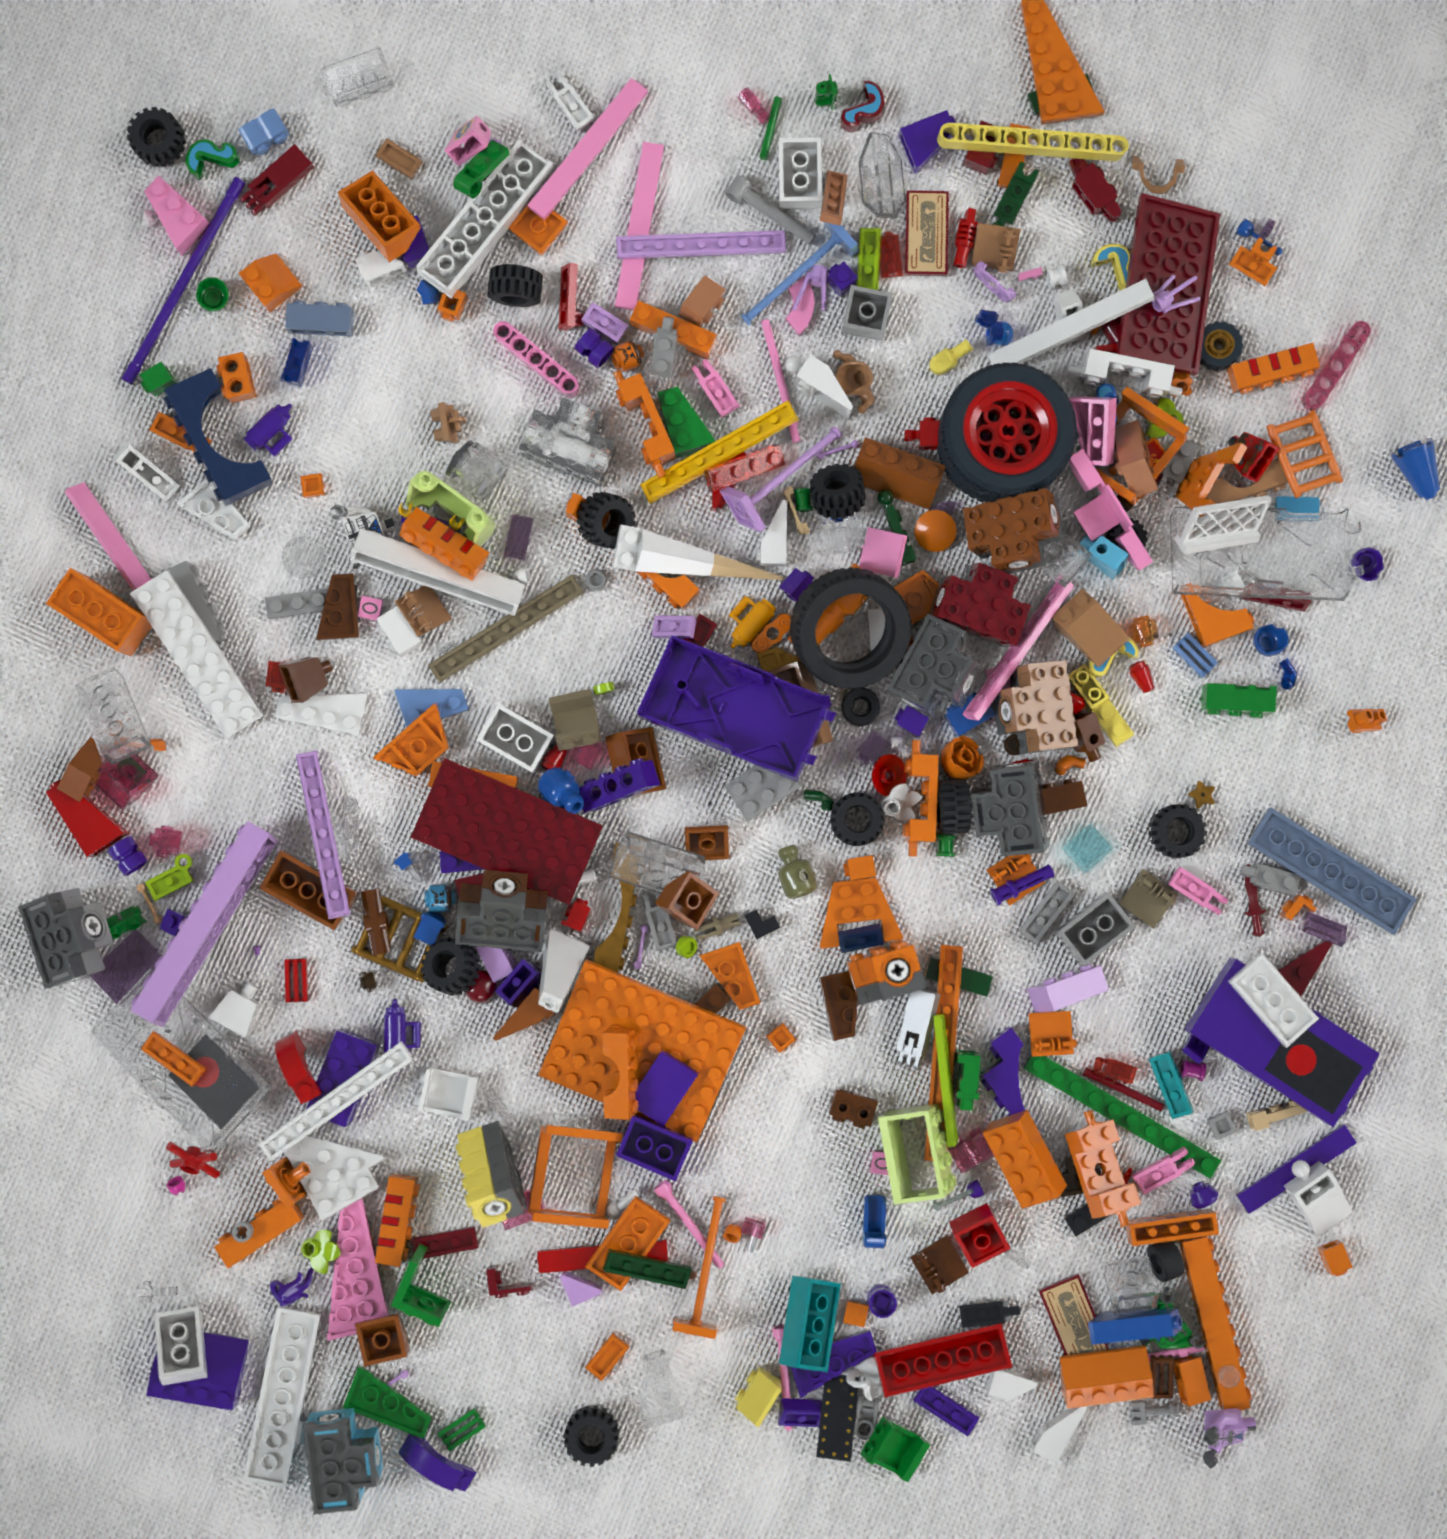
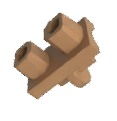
(450, 423)

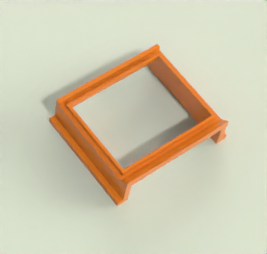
(1158, 417)
(569, 1217)

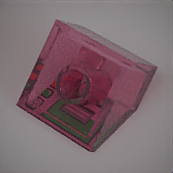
(126, 780)

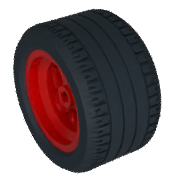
(998, 390)

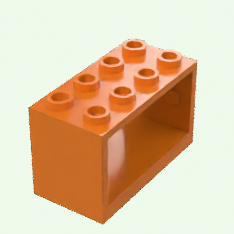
(100, 612)

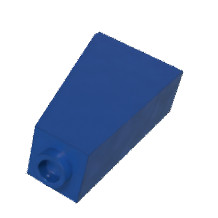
(1134, 1325)

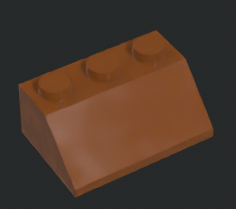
(633, 745)

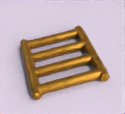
(380, 959)

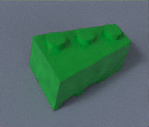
(683, 424)
(1238, 700)

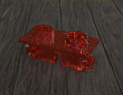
(890, 256)

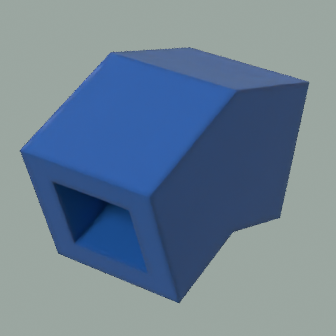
(428, 293)

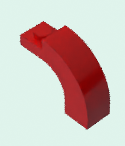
(294, 1067)

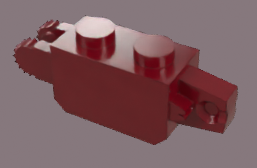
(1094, 189)

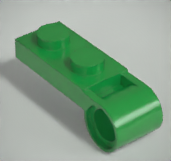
(477, 169)

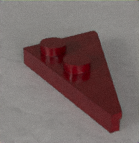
(1302, 968)

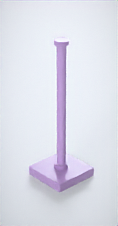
(743, 506)

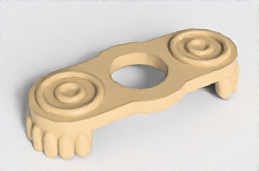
(802, 528)

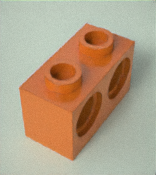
(241, 375)

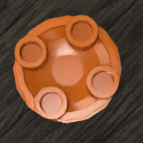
(935, 530)

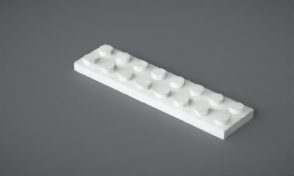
(197, 654)
(282, 1397)

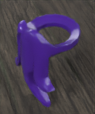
(293, 1290)

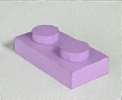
(604, 323)
(677, 626)

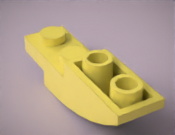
(1098, 701)

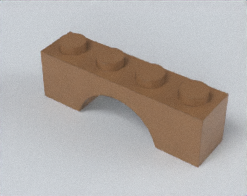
(1271, 479)

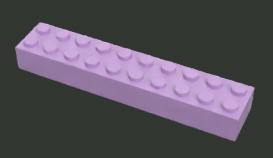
(204, 924)

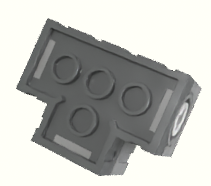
(65, 936)

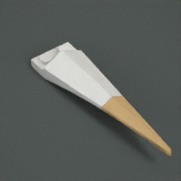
(652, 552)

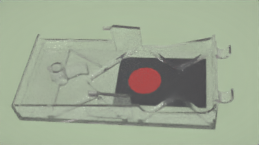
(220, 1097)

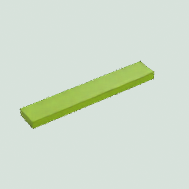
(945, 1080)

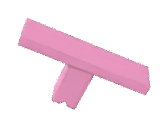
(1034, 273)

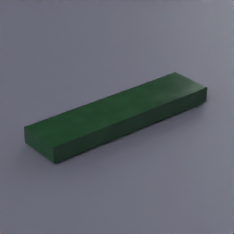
(647, 1268)

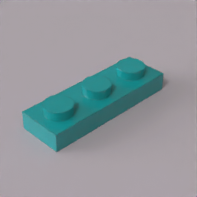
(1171, 1085)

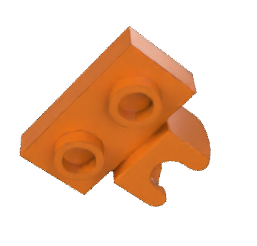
(1255, 262)

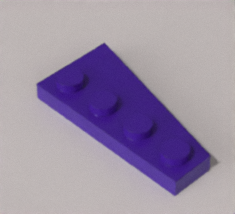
(844, 1354)

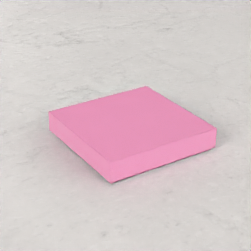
(883, 552)

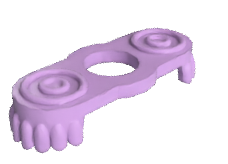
(999, 291)

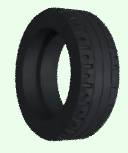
(881, 659)

